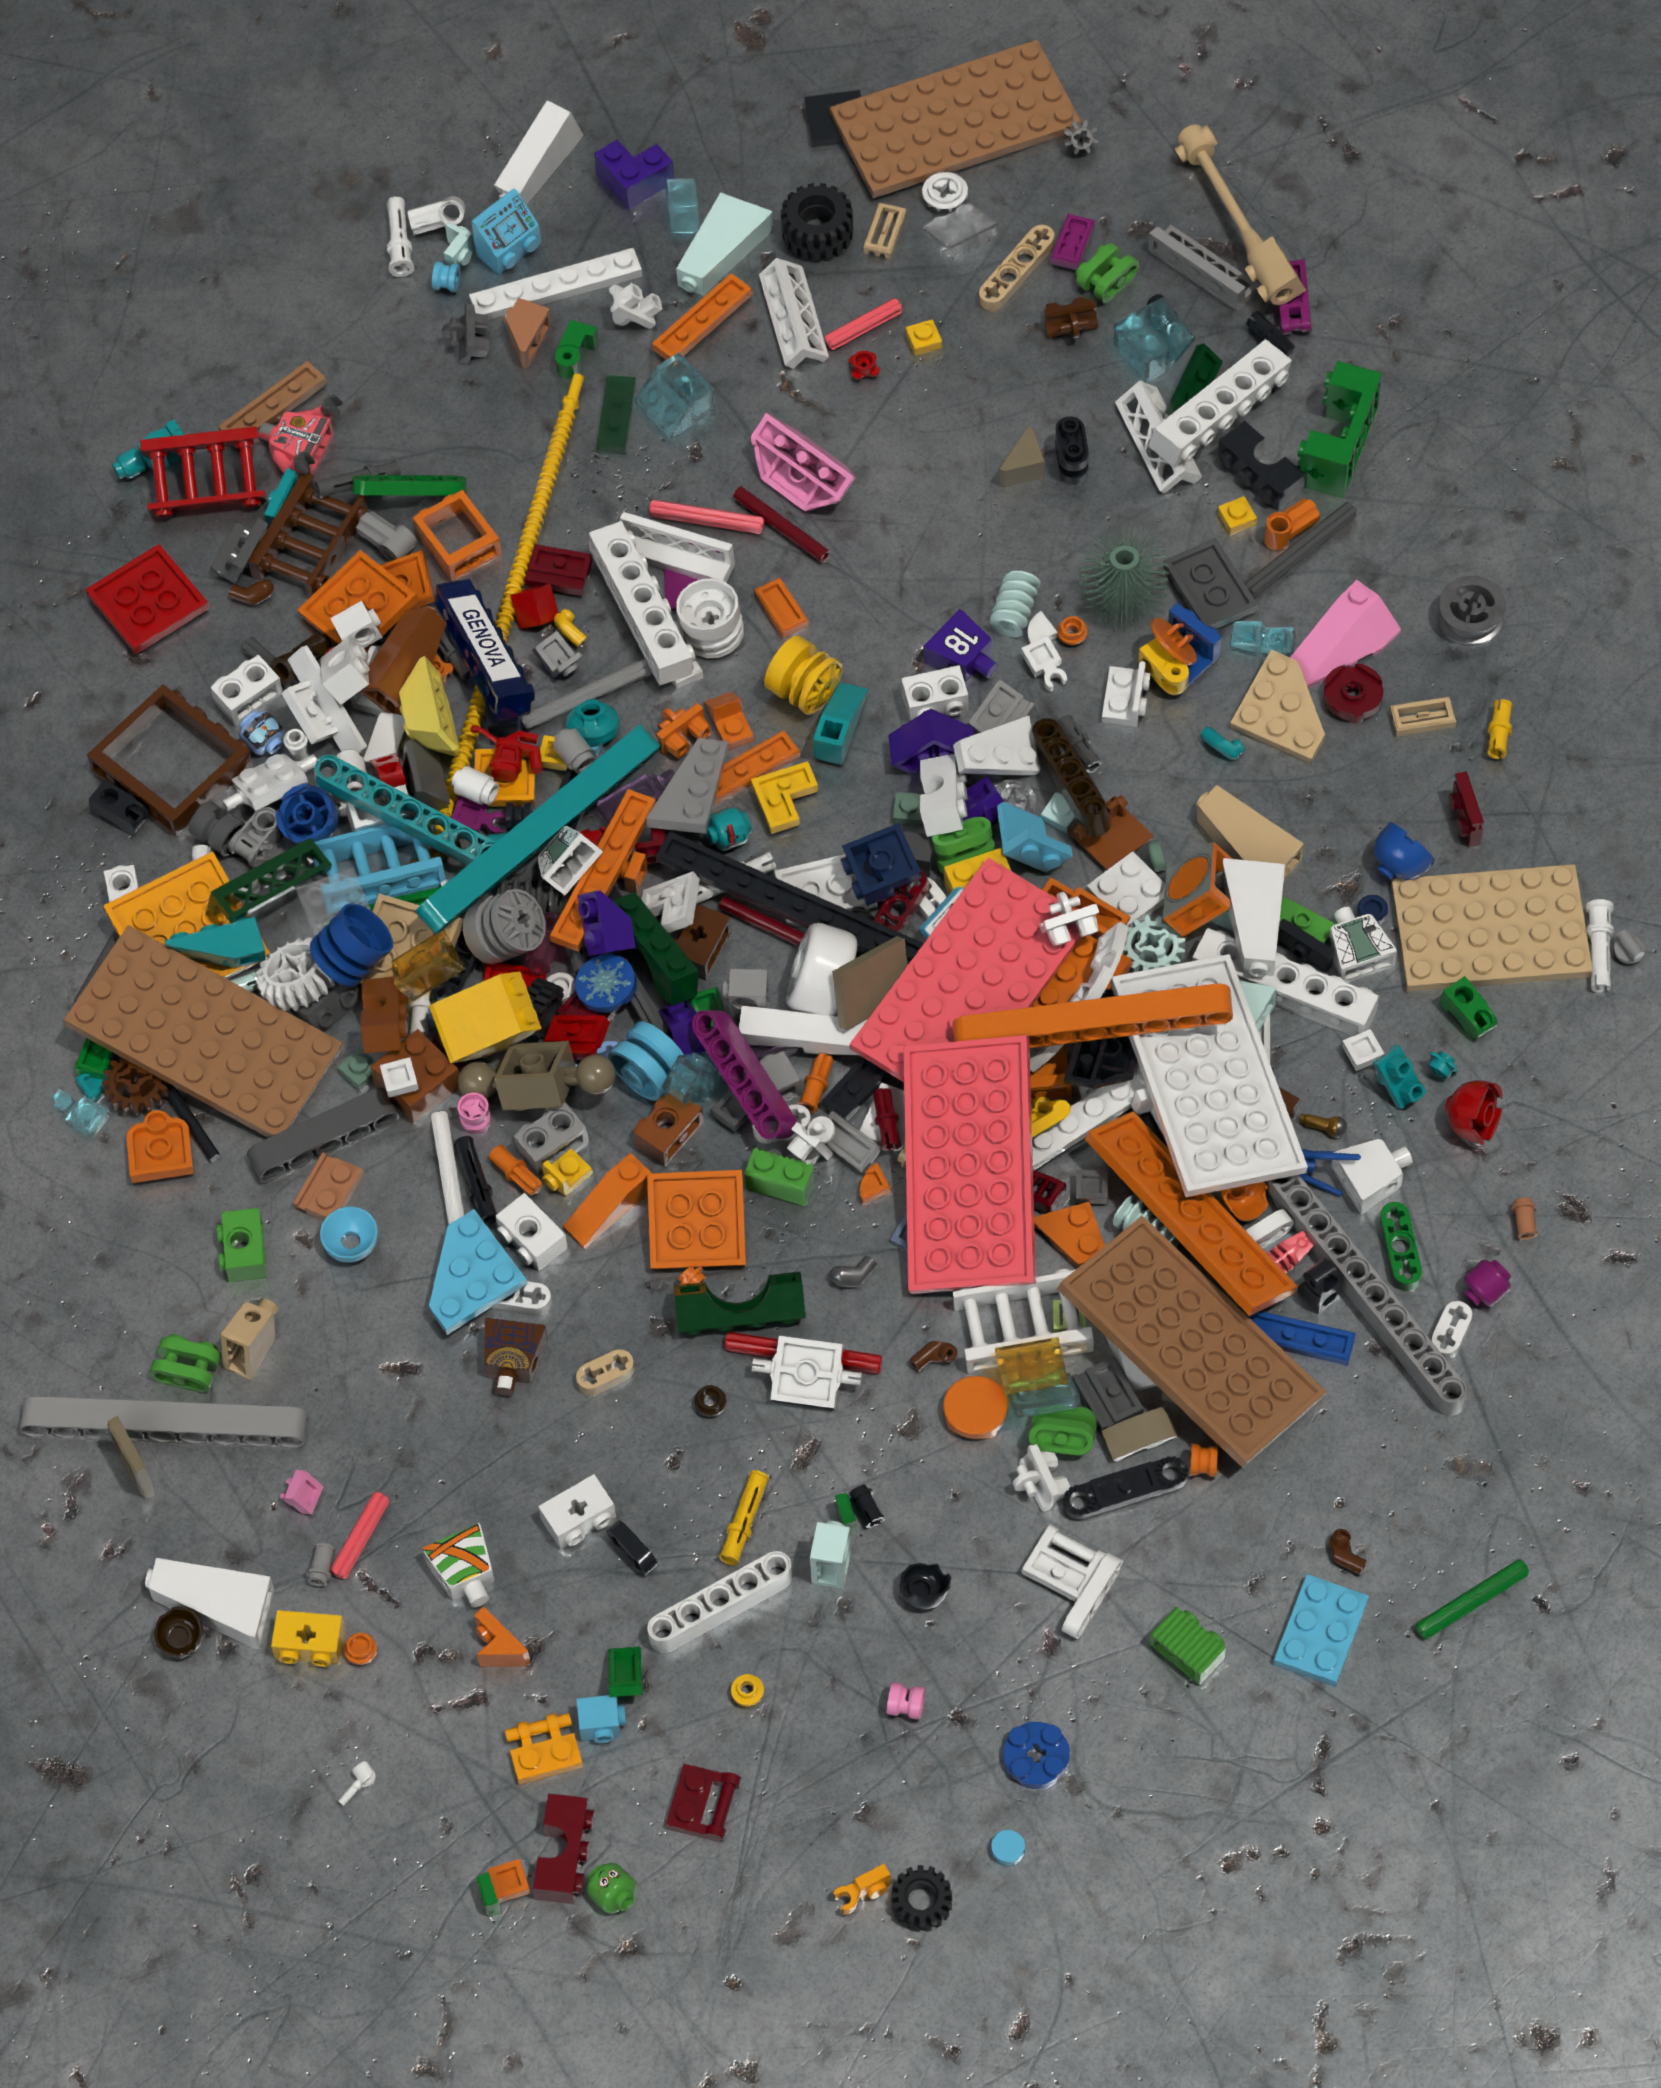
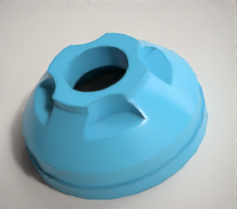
(348, 1222)

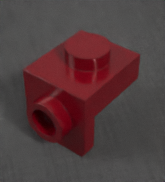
(652, 847)

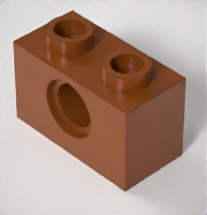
(665, 1143)

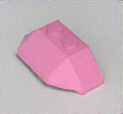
(798, 466)

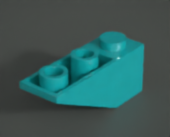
(838, 723)
(223, 945)

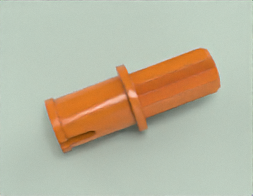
(816, 1082)
(515, 1170)

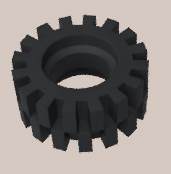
(546, 1001)
(925, 1879)

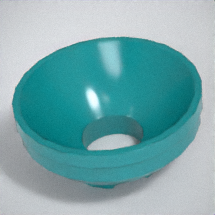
(595, 728)

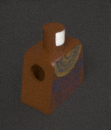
(512, 1352)

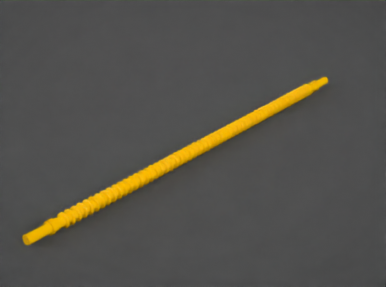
(517, 574)

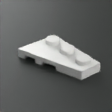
(999, 750)

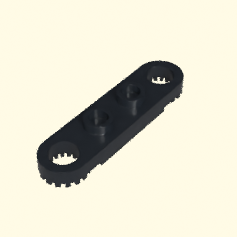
(1125, 1487)

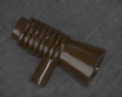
(318, 646)

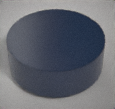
(1374, 906)

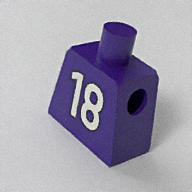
(962, 644)

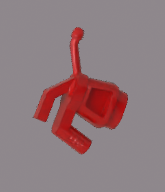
(506, 760)

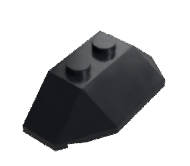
(1101, 1061)

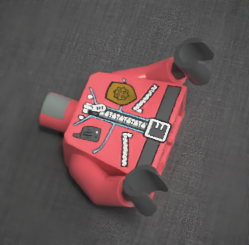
(302, 436)

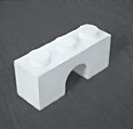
(944, 796)

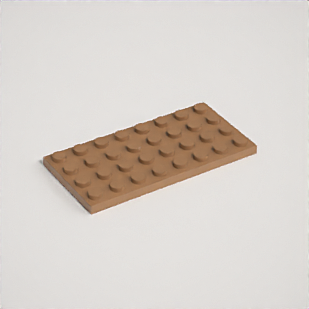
(954, 118)
(203, 1033)
(1192, 1341)

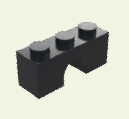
(1274, 482)

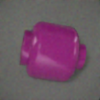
(1487, 1283)

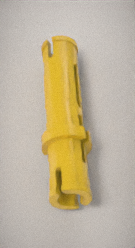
(739, 1529)

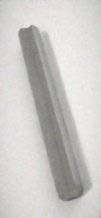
(591, 691)

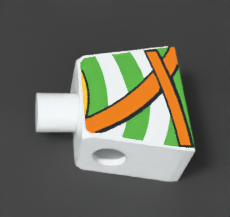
(462, 1565)

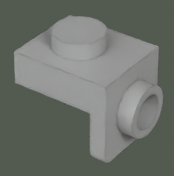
(557, 655)

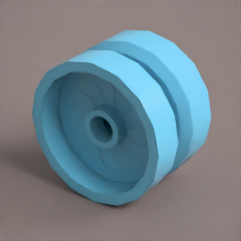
(645, 1059)

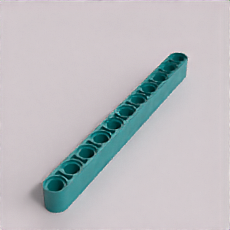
(537, 829)

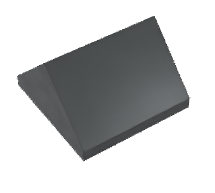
(424, 776)

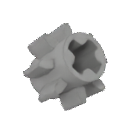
(1084, 142)

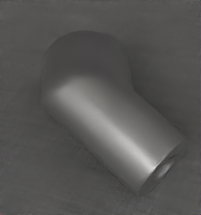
(852, 1276)

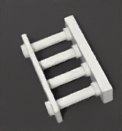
(982, 1356)

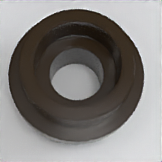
(706, 1393)

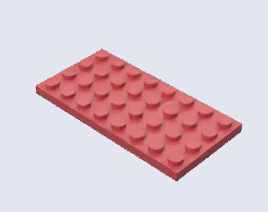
(974, 962)
(969, 1164)

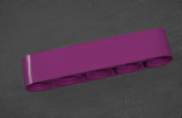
(732, 1067)

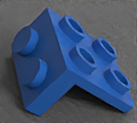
(1205, 640)

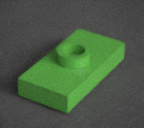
(1306, 919)

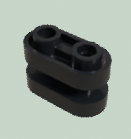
(1071, 450)

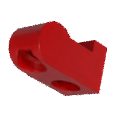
(388, 770)

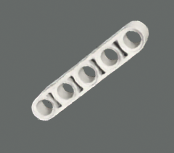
(713, 1616)

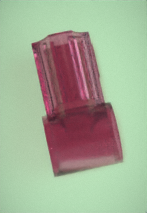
(543, 957)

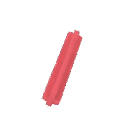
(706, 516)

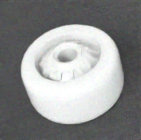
(811, 977)

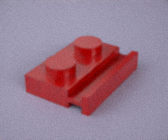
(582, 1031)

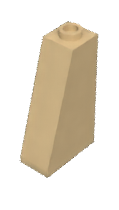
(1245, 832)

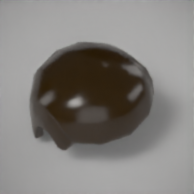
(179, 1632)

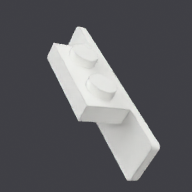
(316, 708)

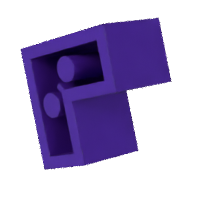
(633, 177)
(925, 738)

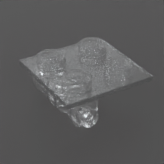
(960, 229)
(328, 895)

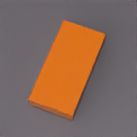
(781, 607)

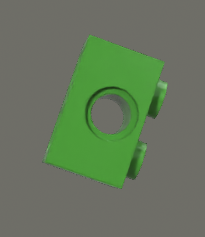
(244, 1262)

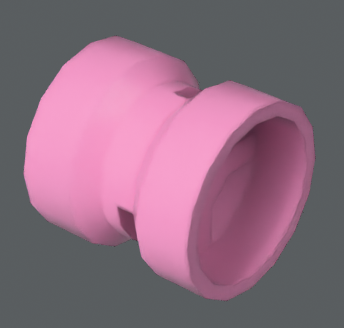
(471, 1106)
(905, 1700)

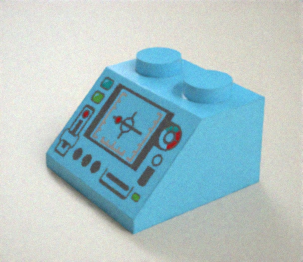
(505, 232)

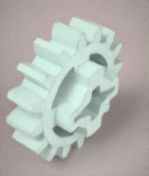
(1153, 944)

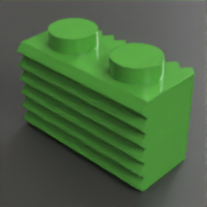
(779, 1177)
(1188, 1644)

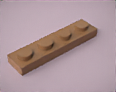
(278, 399)

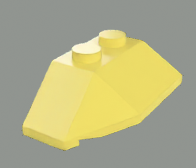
(428, 710)

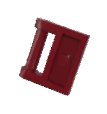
(693, 1798)

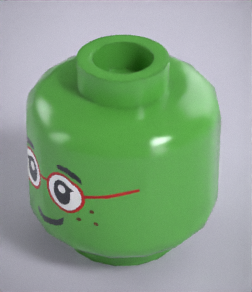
(611, 1887)

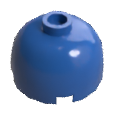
(307, 813)
(1400, 855)

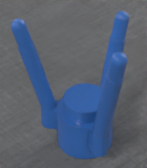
(1311, 1160)

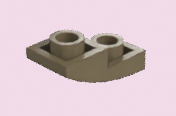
(1139, 1433)

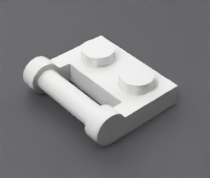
(1057, 1570)

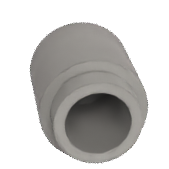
(573, 750)

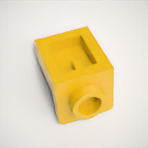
(566, 1172)

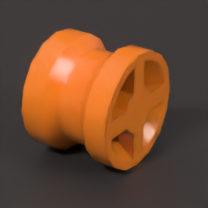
(1203, 1460)

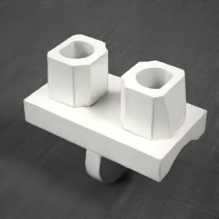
(632, 307)
(1083, 917)
(810, 1143)
(1037, 1479)

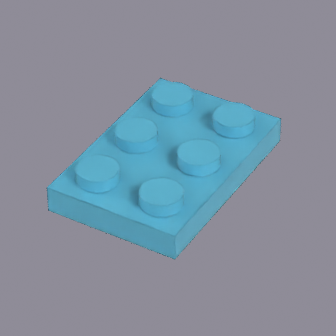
(1321, 1630)

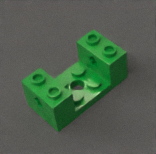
(1351, 398)

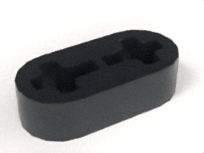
(632, 1547)

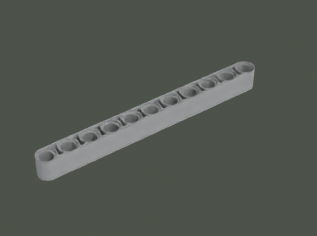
(1371, 1286)

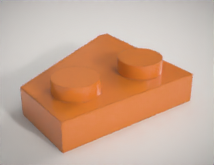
(1072, 1232)

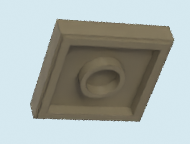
(130, 1457)

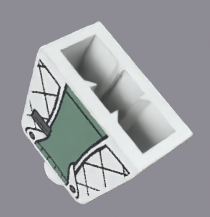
(567, 859)
(1359, 946)

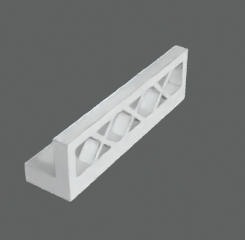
(787, 312)
(1153, 406)
(676, 553)

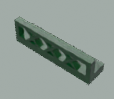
(267, 875)

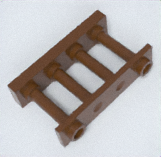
(291, 516)

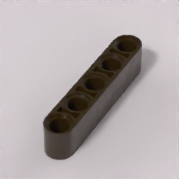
(1071, 777)

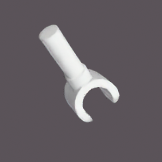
(365, 1777)

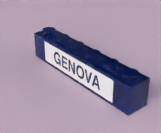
(484, 649)

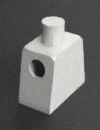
(1373, 1175)

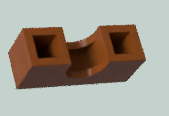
(383, 1015)

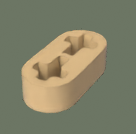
(605, 1372)

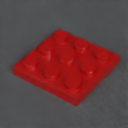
(147, 599)

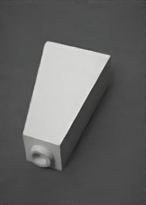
(540, 152)
(1255, 911)
(222, 1598)

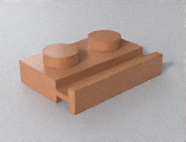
(328, 1186)

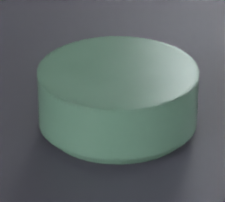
(1156, 856)

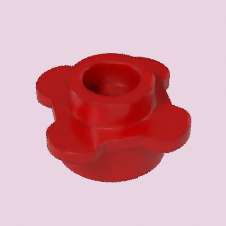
(864, 358)

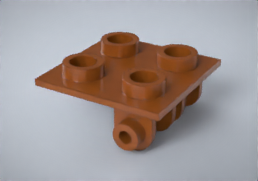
(1122, 838)

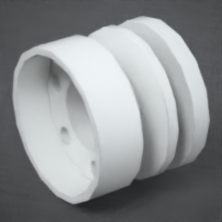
(710, 618)

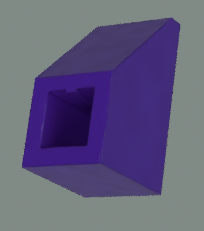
(604, 924)
(679, 1024)

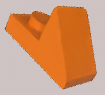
(729, 720)
(503, 1649)

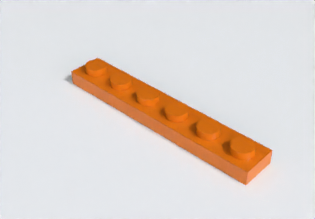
(602, 874)

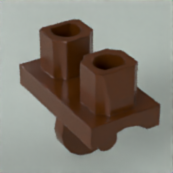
(1070, 317)

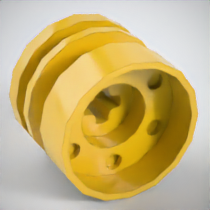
(803, 675)

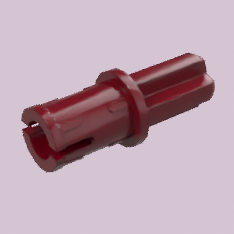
(886, 1119)

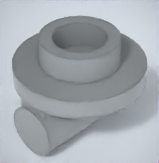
(1628, 947)

